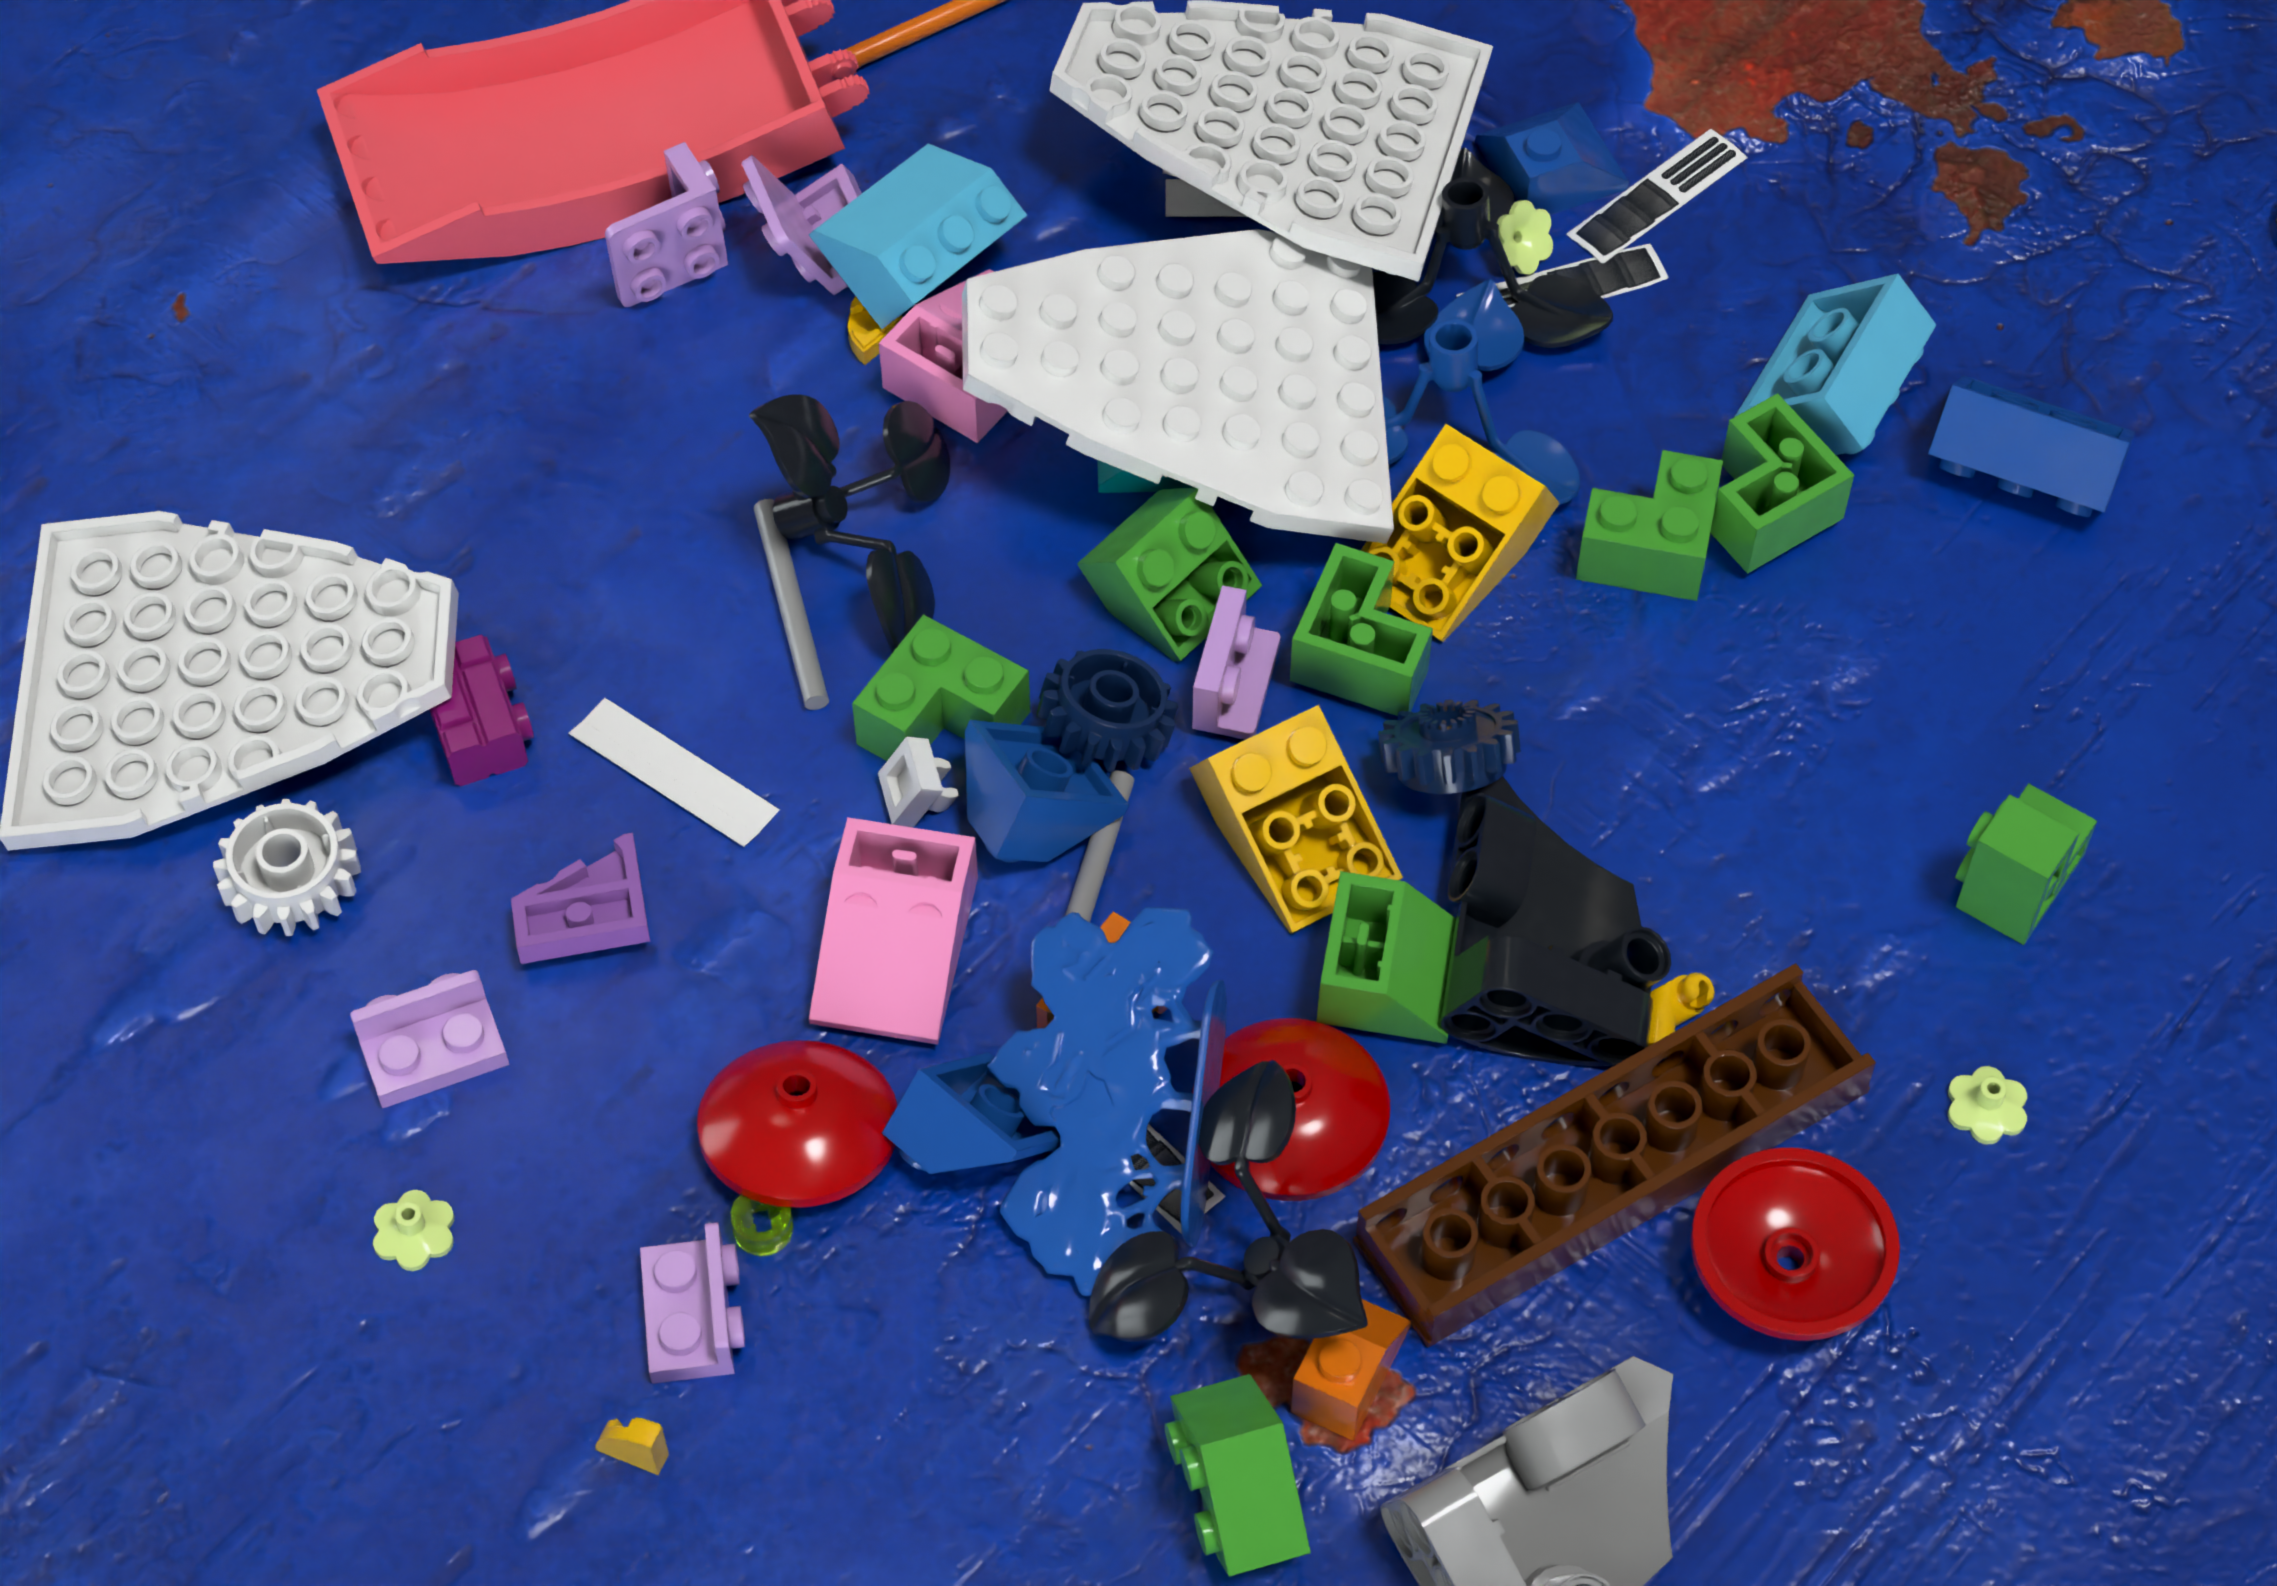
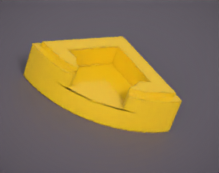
(865, 333)
(638, 1444)

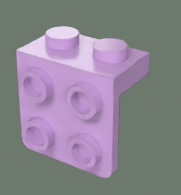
(795, 216)
(672, 239)

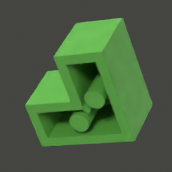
(1782, 488)
(1653, 541)
(1350, 641)
(935, 685)
(2021, 861)
(1242, 1463)

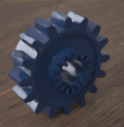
(1107, 708)
(1450, 746)

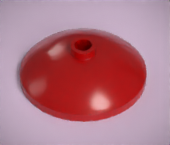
(1338, 1111)
(799, 1146)
(1799, 1209)

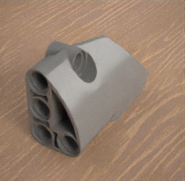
(1554, 1499)

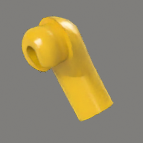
(1678, 1002)

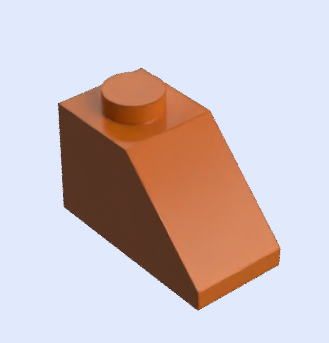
(1347, 1371)

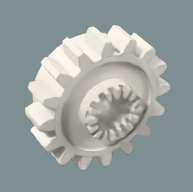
(255, 871)

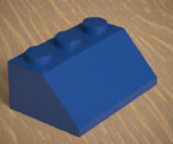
(2030, 445)

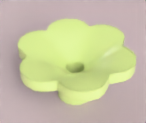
(1525, 236)
(1987, 1105)
(413, 1230)

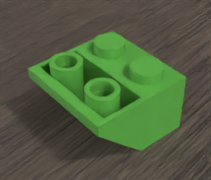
(1167, 570)
(1386, 959)

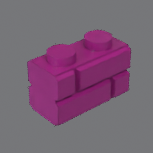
(479, 724)

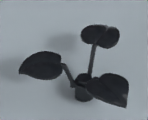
(1551, 311)
(804, 448)
(1301, 1284)

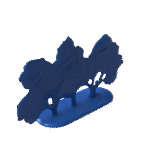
(1101, 1080)

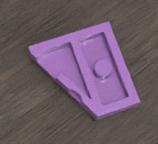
(583, 908)

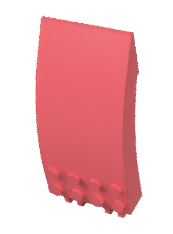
(569, 123)

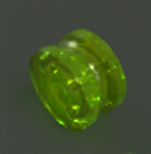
(760, 1242)

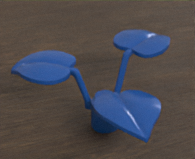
(1482, 335)

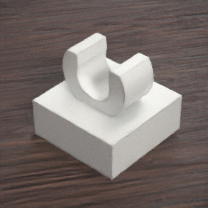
(913, 782)

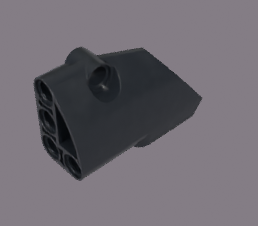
(1543, 942)

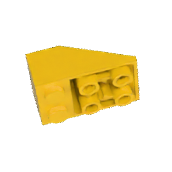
(1459, 530)
(1294, 816)

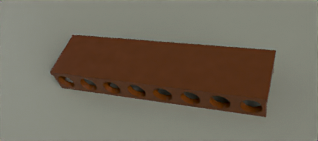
(1609, 1156)

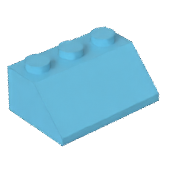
(916, 229)
(1846, 359)

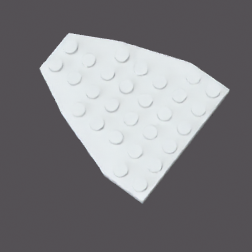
(1290, 121)
(1200, 365)
(205, 667)

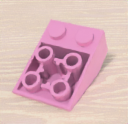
(925, 365)
(893, 930)

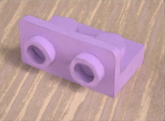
(1233, 670)
(429, 1037)
(688, 1308)

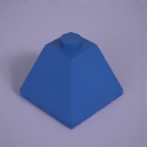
(1553, 159)
(1030, 796)
(964, 1119)

